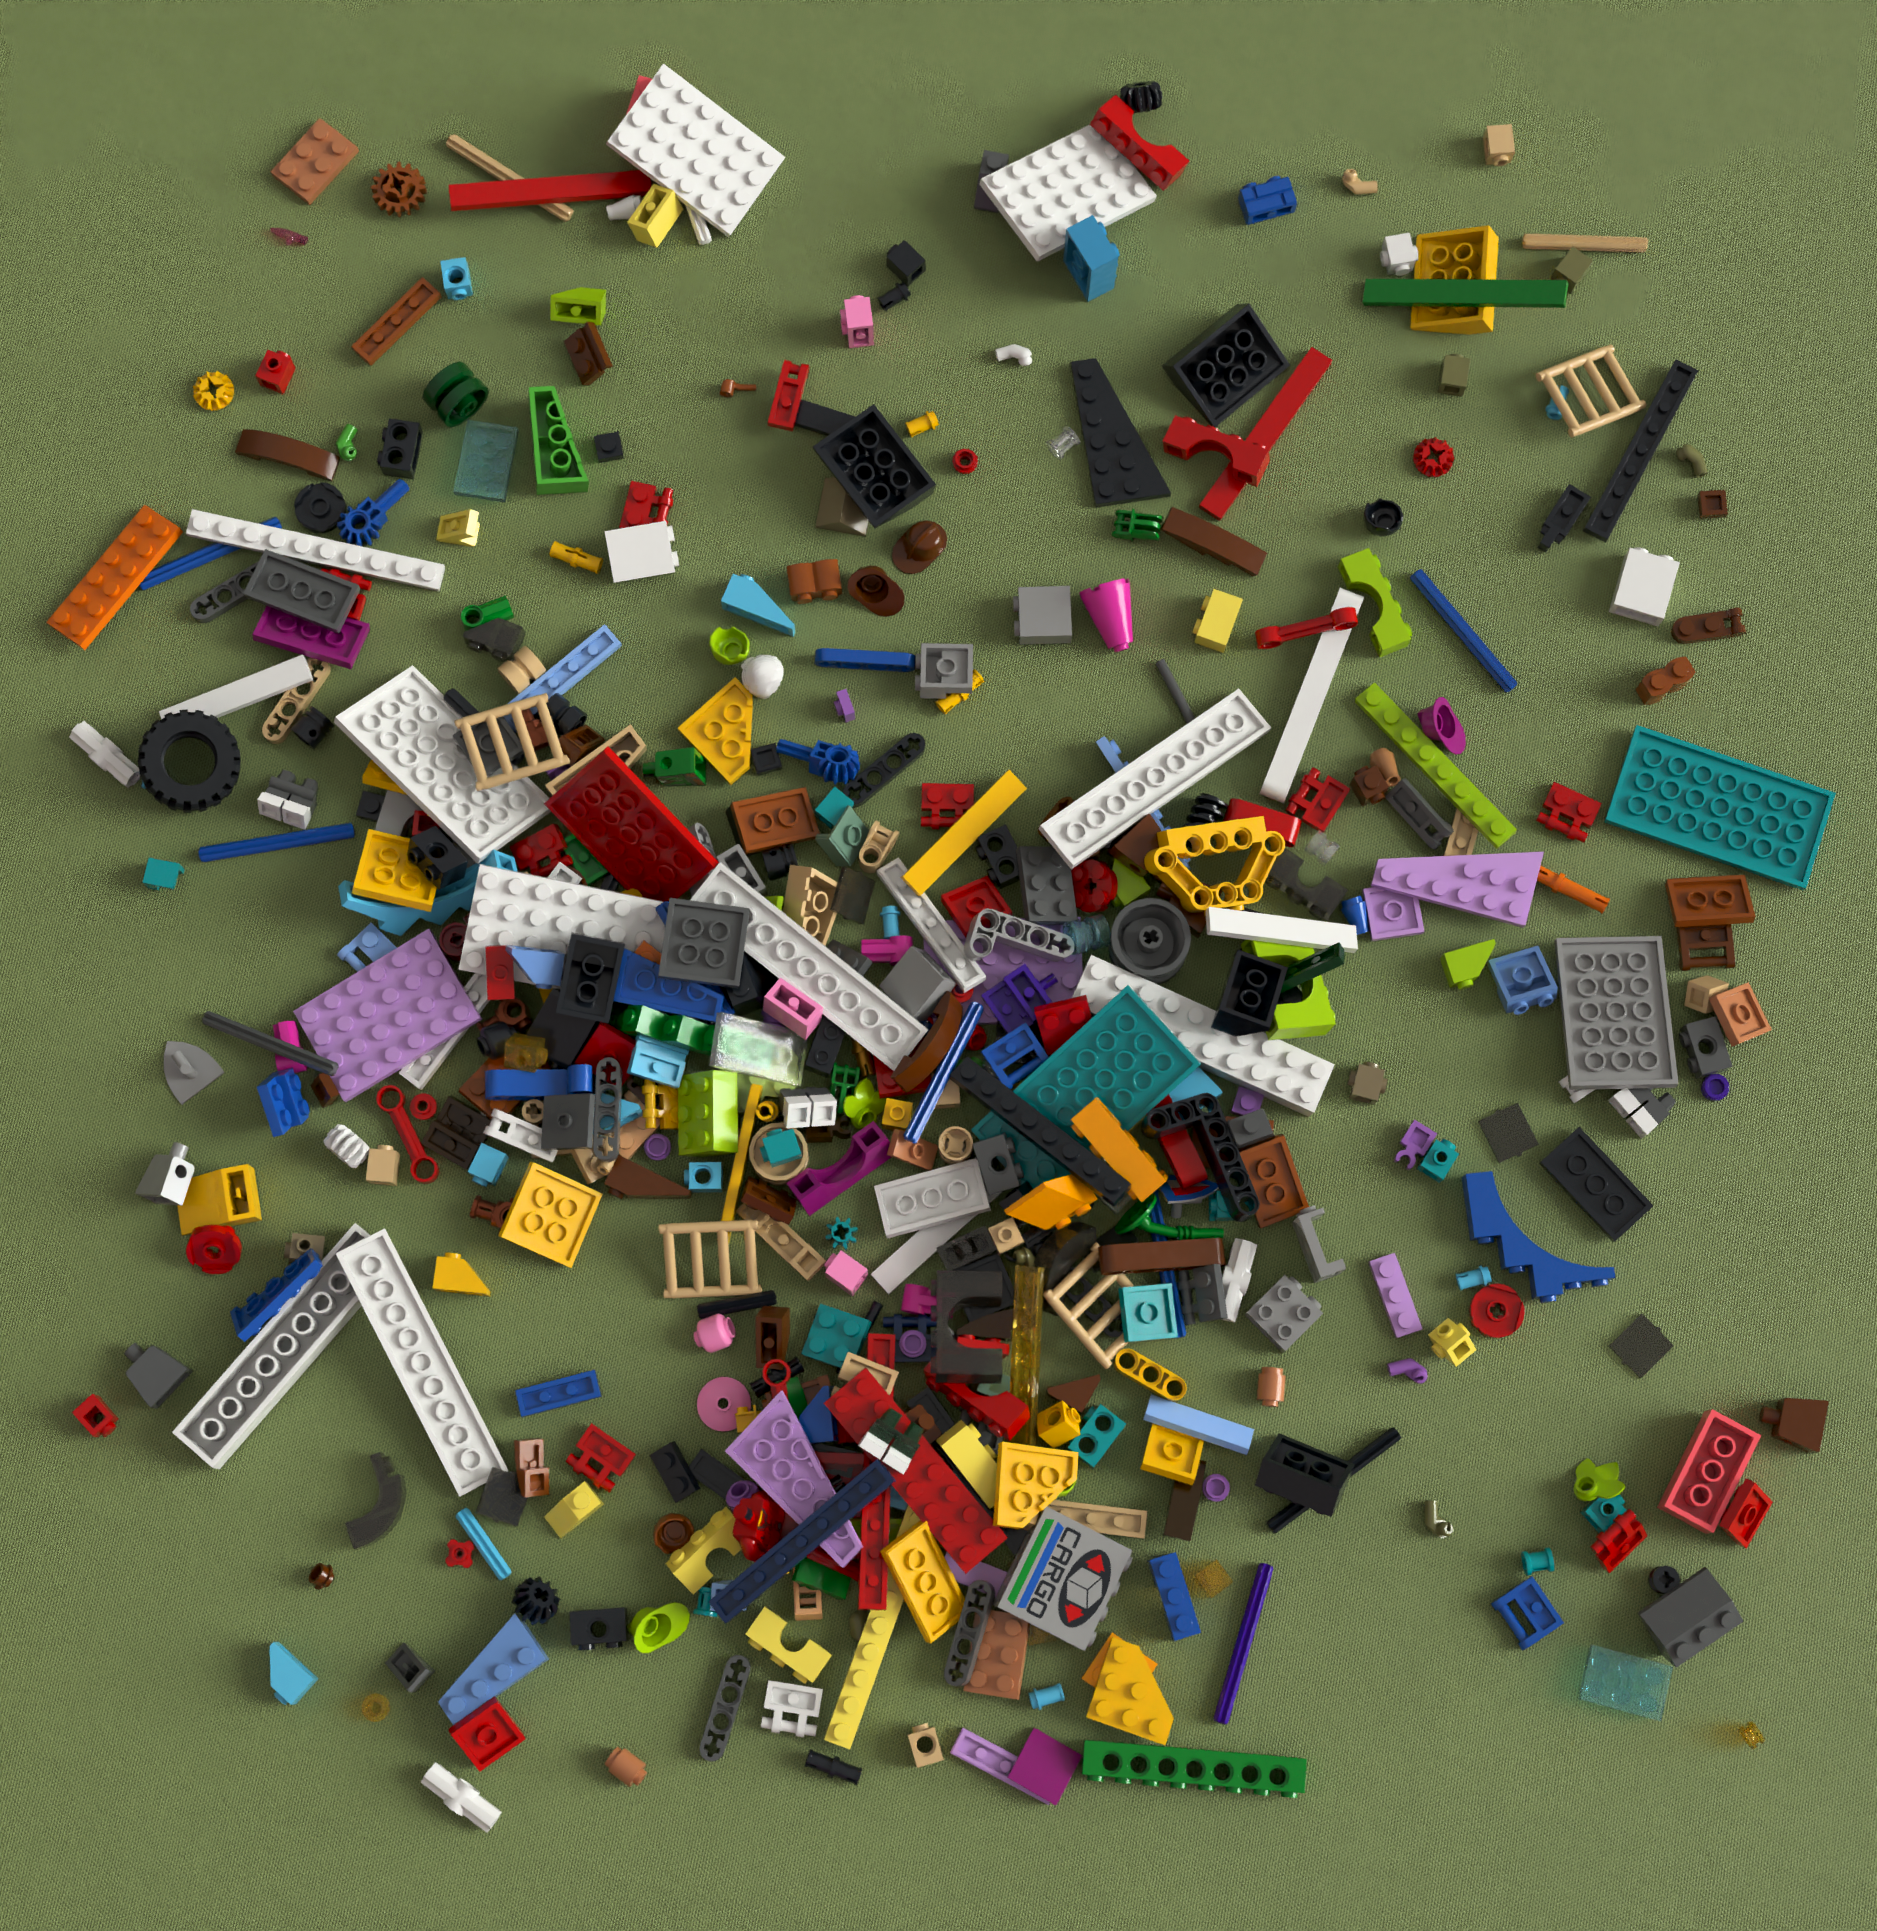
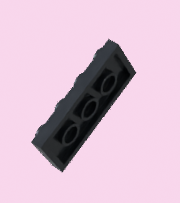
(1596, 1184)

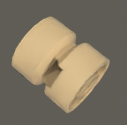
(523, 668)
(955, 1145)

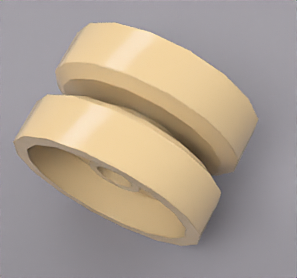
(783, 1173)

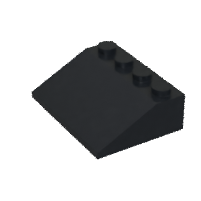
(1226, 364)
(875, 467)

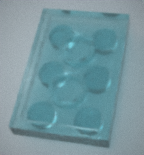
(486, 461)
(1625, 1682)

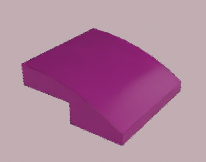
(1044, 1766)

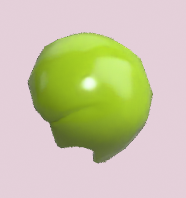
(729, 645)

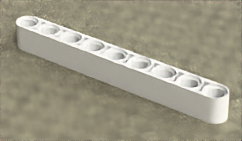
(1308, 704)

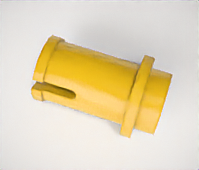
(922, 424)

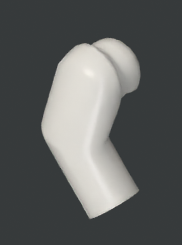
(1016, 351)

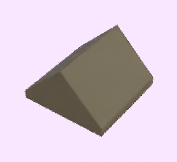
(839, 512)

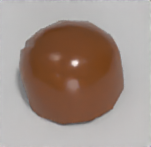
(672, 1532)

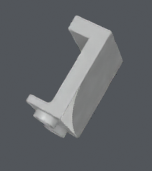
(1311, 1247)

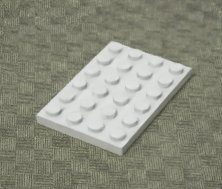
(695, 150)
(1064, 186)

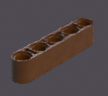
(1160, 1256)

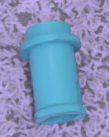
(1551, 409)
(890, 921)
(1473, 1278)
(1046, 1696)

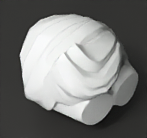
(762, 675)

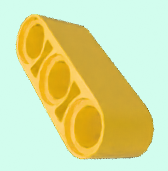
(1163, 1375)

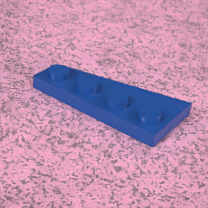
(640, 985)
(278, 1290)

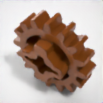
(386, 192)

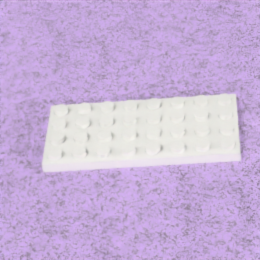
(410, 737)
(544, 911)

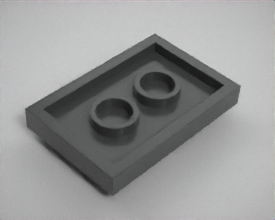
(1045, 886)

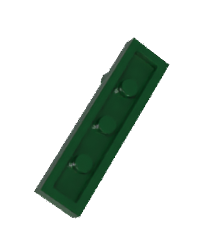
(1313, 966)

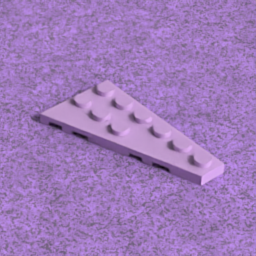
(1479, 884)
(787, 1469)

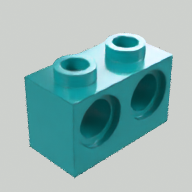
(1100, 1439)

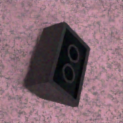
(1249, 995)
(1304, 1475)

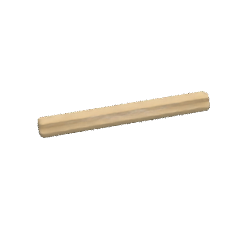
(1585, 242)

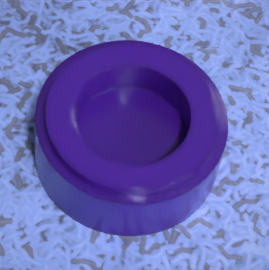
(1715, 1087)

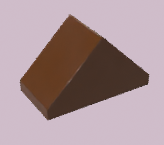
(1075, 1393)

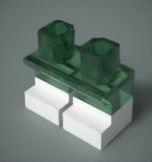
(903, 1446)

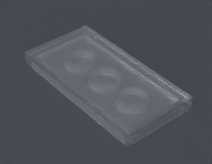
(758, 1049)

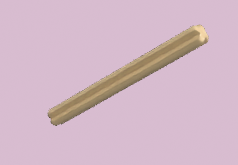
(500, 171)

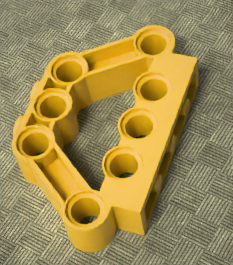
(1185, 885)

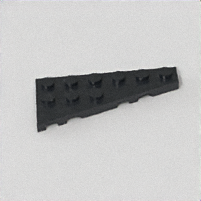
(1115, 454)

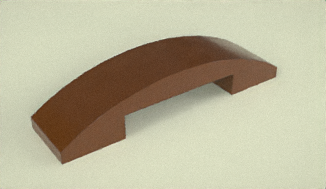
(288, 452)
(933, 1048)

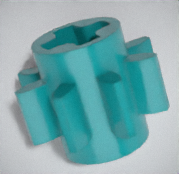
(834, 1230)

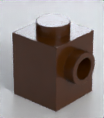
(1369, 785)

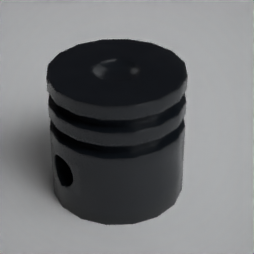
(312, 727)
(778, 861)

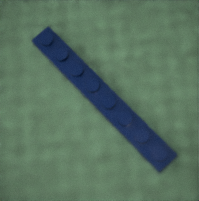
(802, 1541)

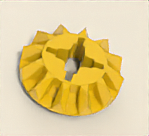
(223, 394)

